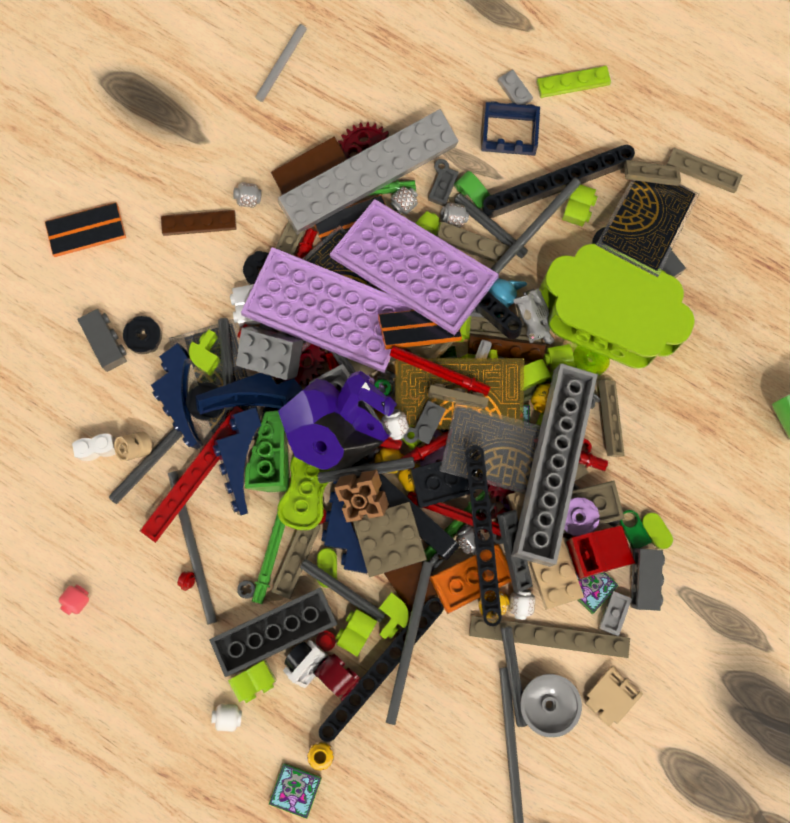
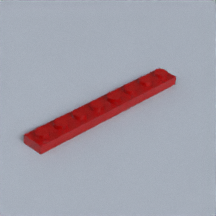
(186, 484)

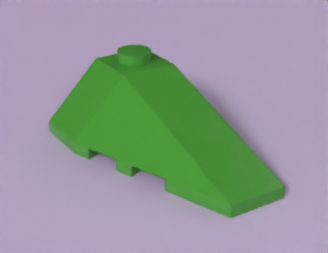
(269, 459)

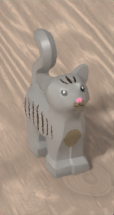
(534, 314)

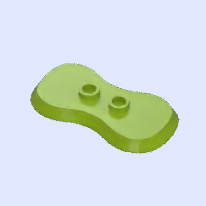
(303, 502)

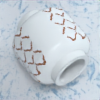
(395, 424)
(522, 604)

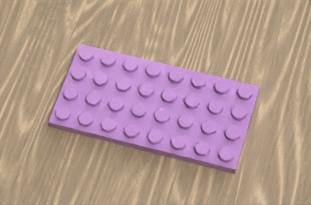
(414, 266)
(322, 308)

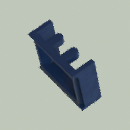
(515, 112)

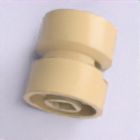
(132, 446)

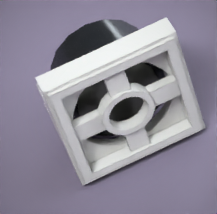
(303, 662)

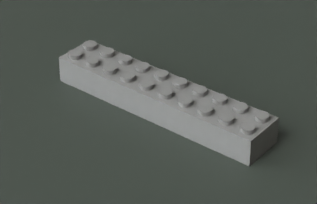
(368, 171)
(554, 466)

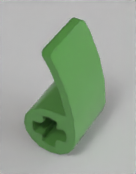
(470, 185)

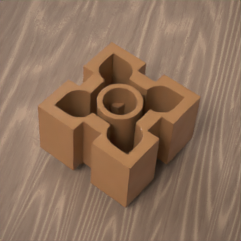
(361, 496)

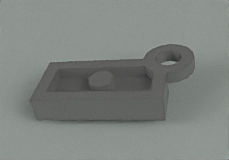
(444, 183)
(426, 423)

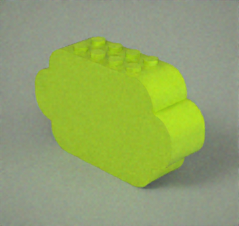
(615, 307)

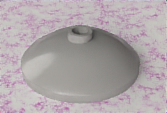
(565, 705)

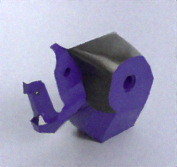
(329, 427)

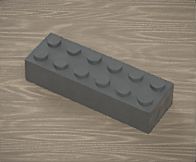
(273, 632)

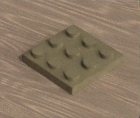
(390, 540)

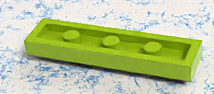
(573, 82)

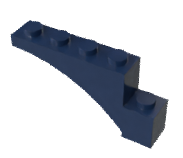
(173, 391)
(250, 391)
(232, 454)
(342, 536)

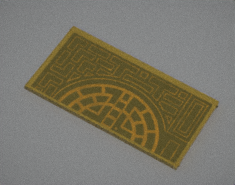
(502, 374)

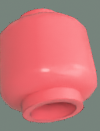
(73, 599)

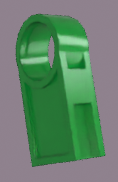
(637, 534)

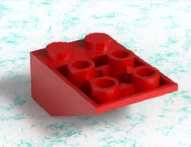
(600, 552)

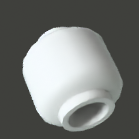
(226, 717)

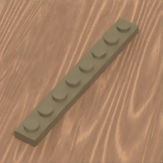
(553, 637)

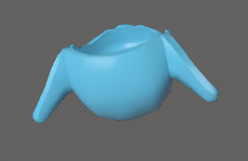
(506, 291)

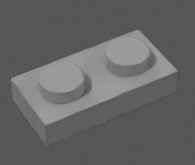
(515, 88)
(615, 613)

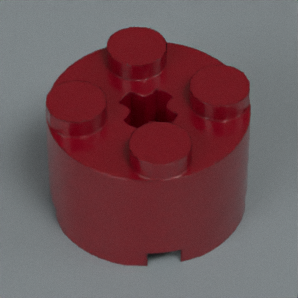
(335, 677)

